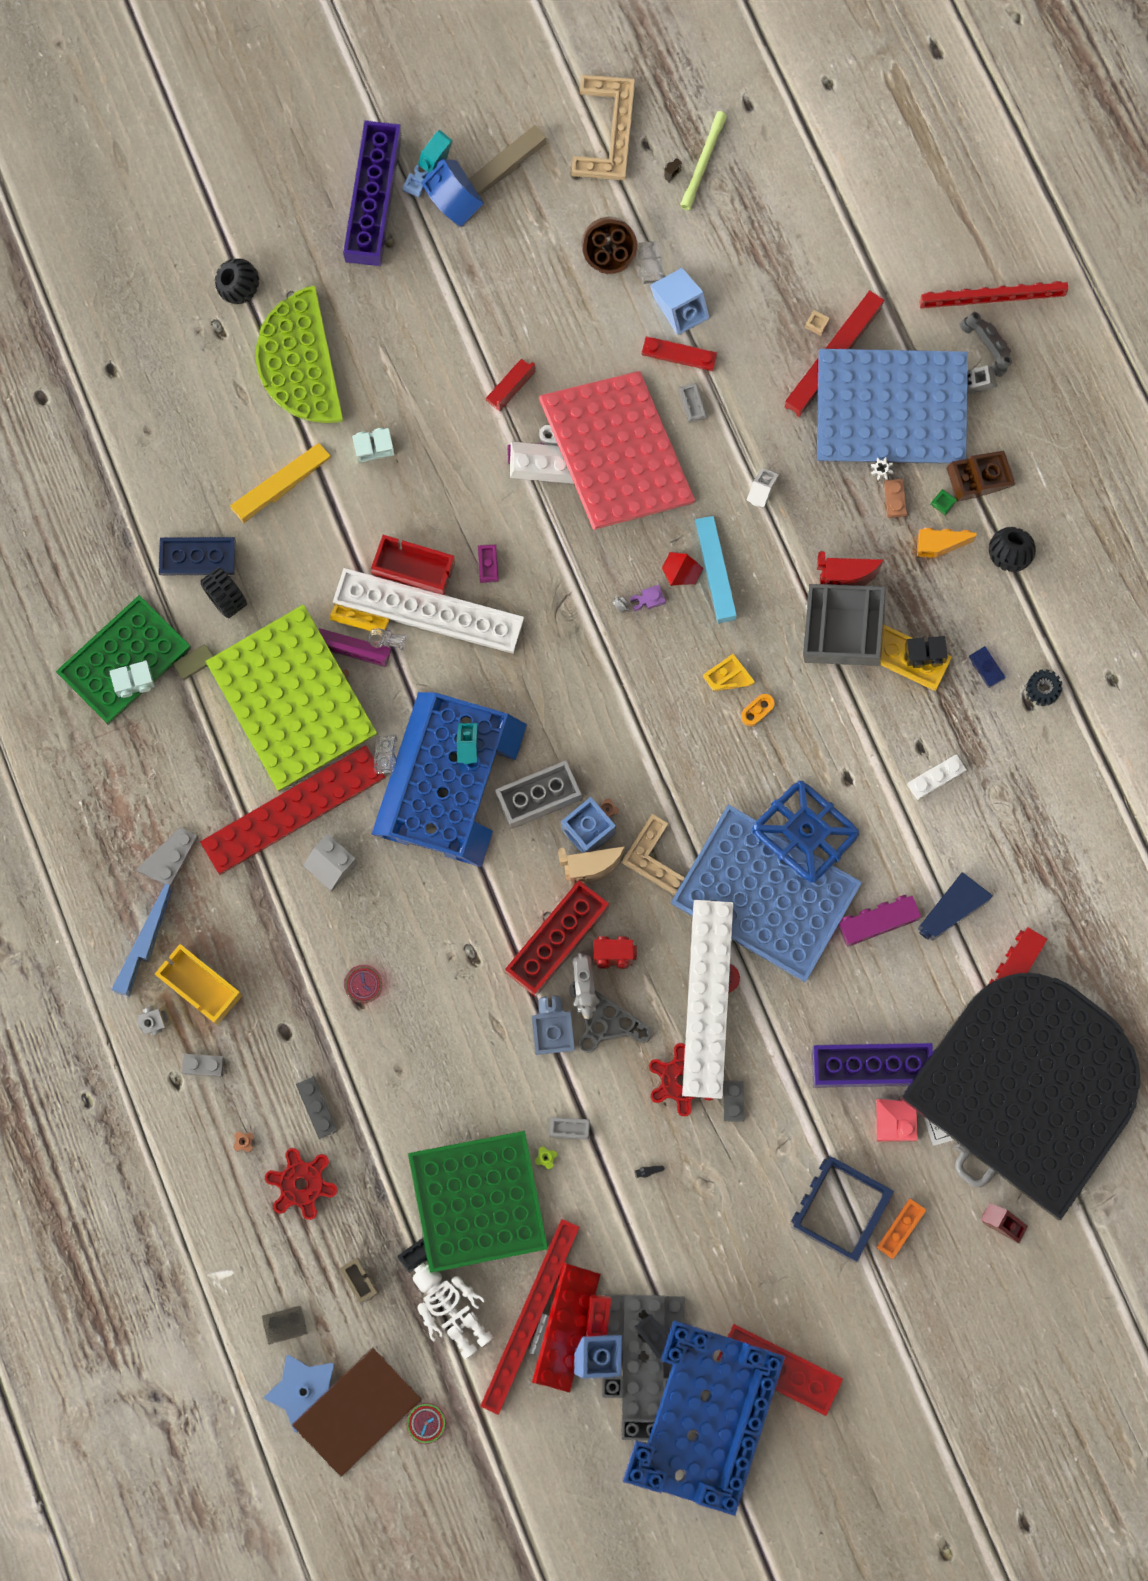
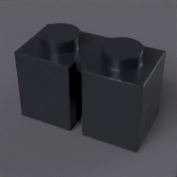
(925, 653)

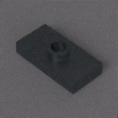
(413, 1256)

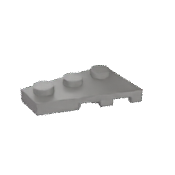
(169, 857)

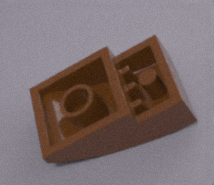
(980, 475)

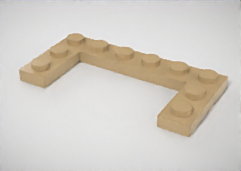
(616, 165)
(640, 861)

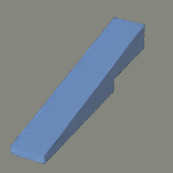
(144, 944)

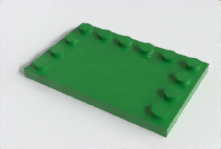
(127, 639)

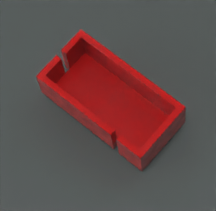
(413, 565)

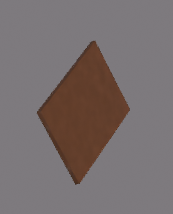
(356, 1412)

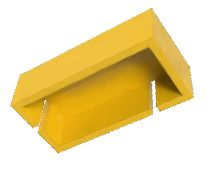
(198, 985)

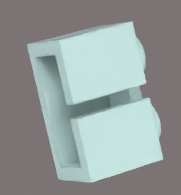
(373, 445)
(132, 681)

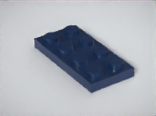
(196, 555)

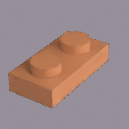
(895, 498)

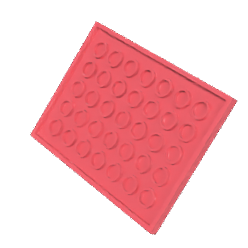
(616, 450)

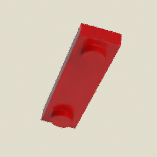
(679, 353)

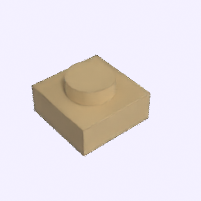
(817, 322)

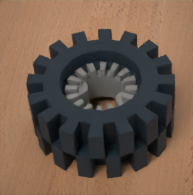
(1040, 678)

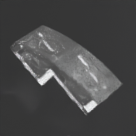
(384, 754)

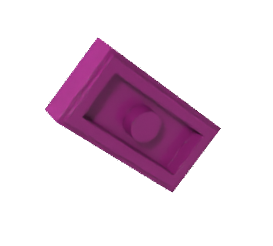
(488, 563)

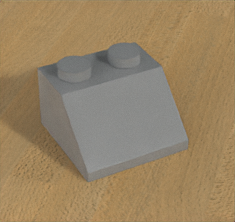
(329, 862)

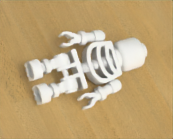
(432, 1284)

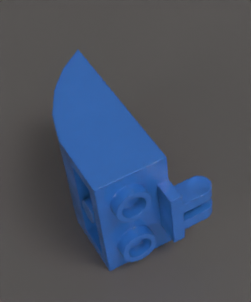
(452, 191)

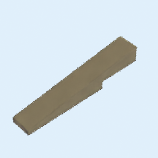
(508, 160)

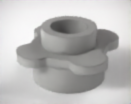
(621, 603)

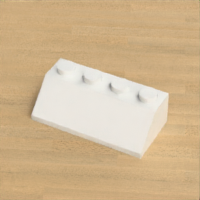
(538, 463)

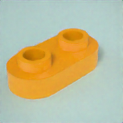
(757, 710)

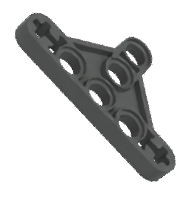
(612, 1024)

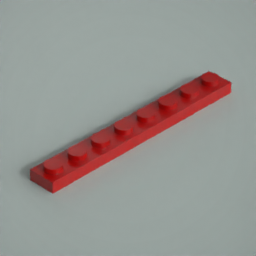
(992, 295)

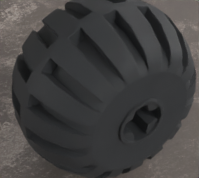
(237, 281)
(1012, 549)

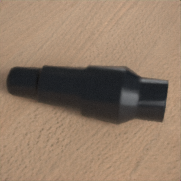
(648, 1171)

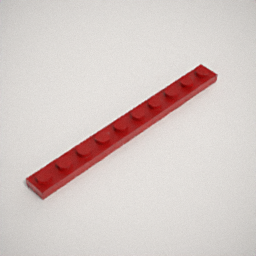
(529, 1317)

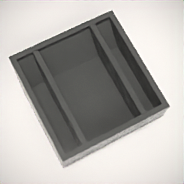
(844, 624)

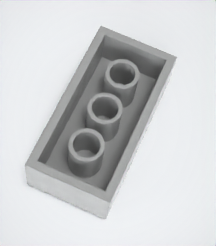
(538, 794)

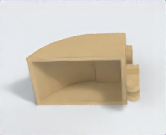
(590, 866)

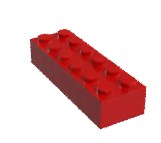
(557, 938)

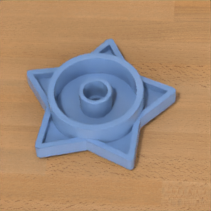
(295, 1377)

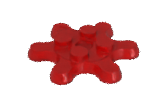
(669, 1087)
(297, 1170)

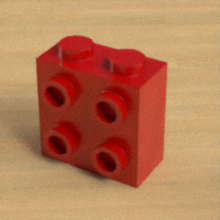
(614, 952)

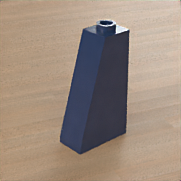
(957, 903)

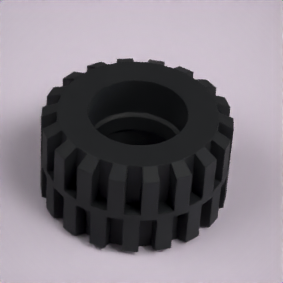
(223, 592)

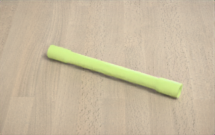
(701, 166)

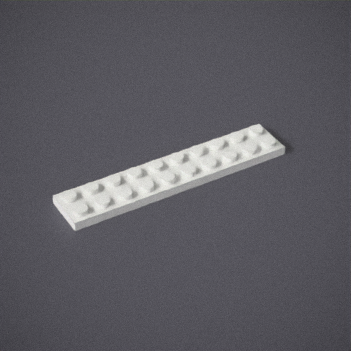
(429, 610)
(707, 999)

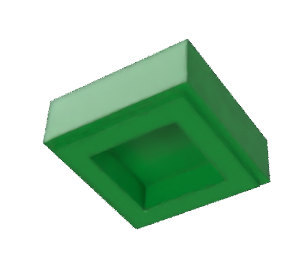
(943, 502)

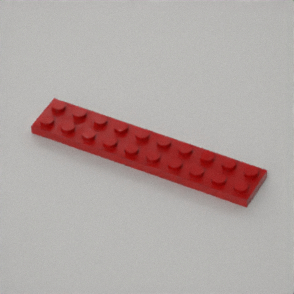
(291, 810)

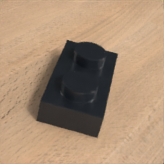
(653, 1335)

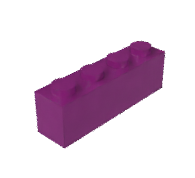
(879, 921)

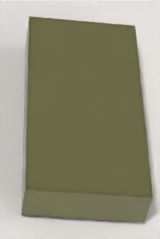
(193, 662)

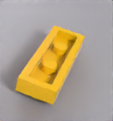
(358, 618)

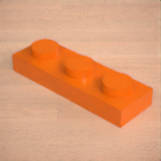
(901, 1228)

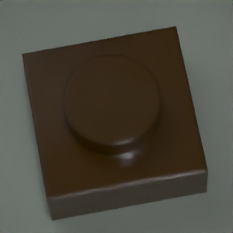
(672, 169)

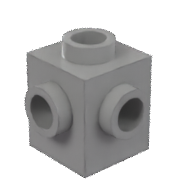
(153, 1020)

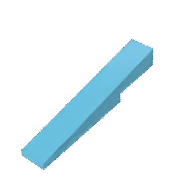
(715, 570)

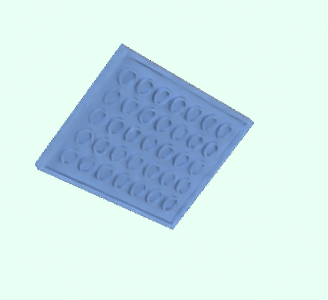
(892, 406)
(773, 906)

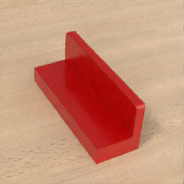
(511, 384)

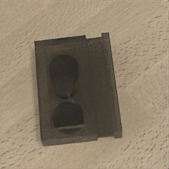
(284, 1325)

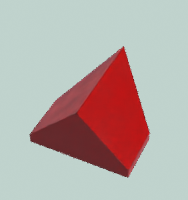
(681, 569)

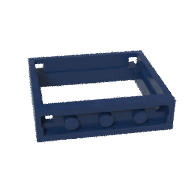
(872, 1222)

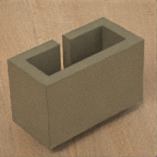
(355, 1277)

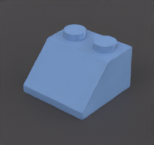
(598, 1357)

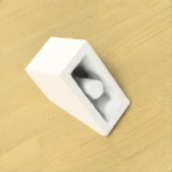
(762, 487)

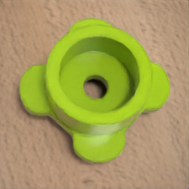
(544, 1152)

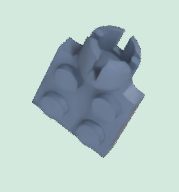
(552, 1028)

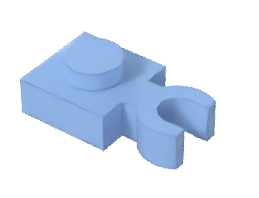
(413, 182)

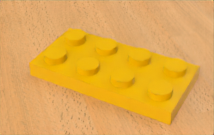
(895, 660)

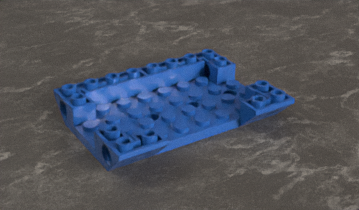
(425, 768)
(725, 1423)

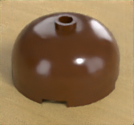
(612, 255)

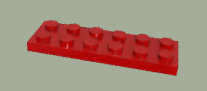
(565, 1327)
(798, 1377)

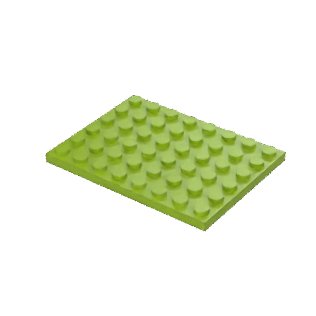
(291, 697)

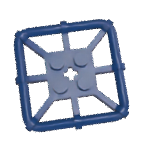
(806, 842)

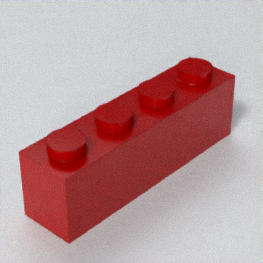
(1022, 955)

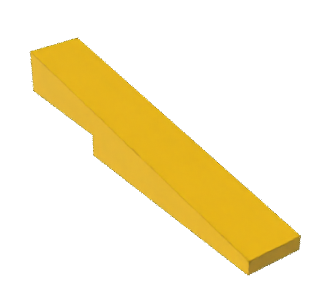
(279, 483)

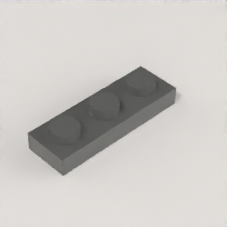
(316, 1107)

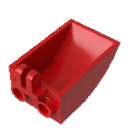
(847, 570)

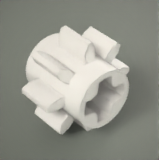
(887, 469)

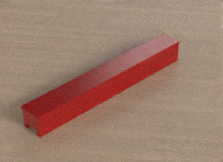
(844, 339)

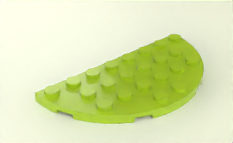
(296, 359)

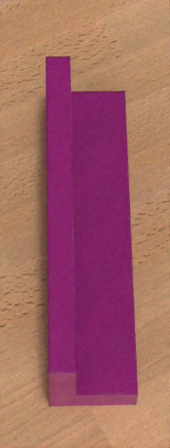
(356, 648)

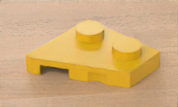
(728, 675)

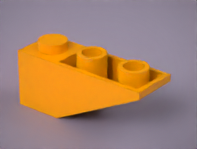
(936, 543)

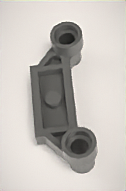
(992, 340)

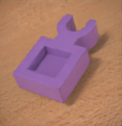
(650, 597)

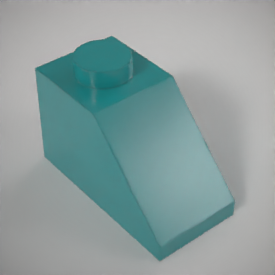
(435, 151)
(467, 743)

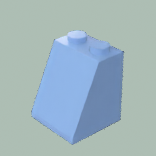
(680, 301)

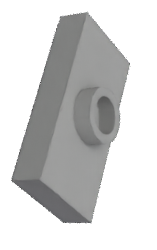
(692, 403)
(569, 1128)

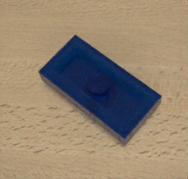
(987, 667)

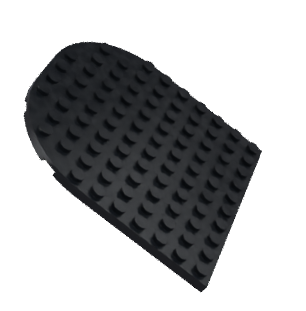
(1032, 1085)

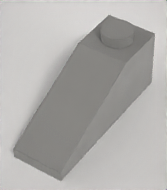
(981, 379)

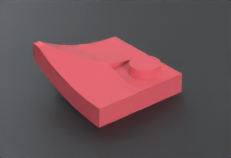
(895, 1121)

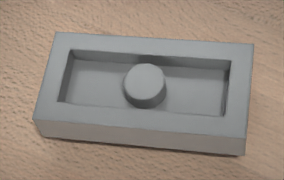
(202, 1065)

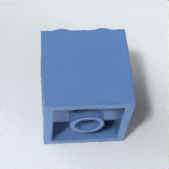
(588, 827)

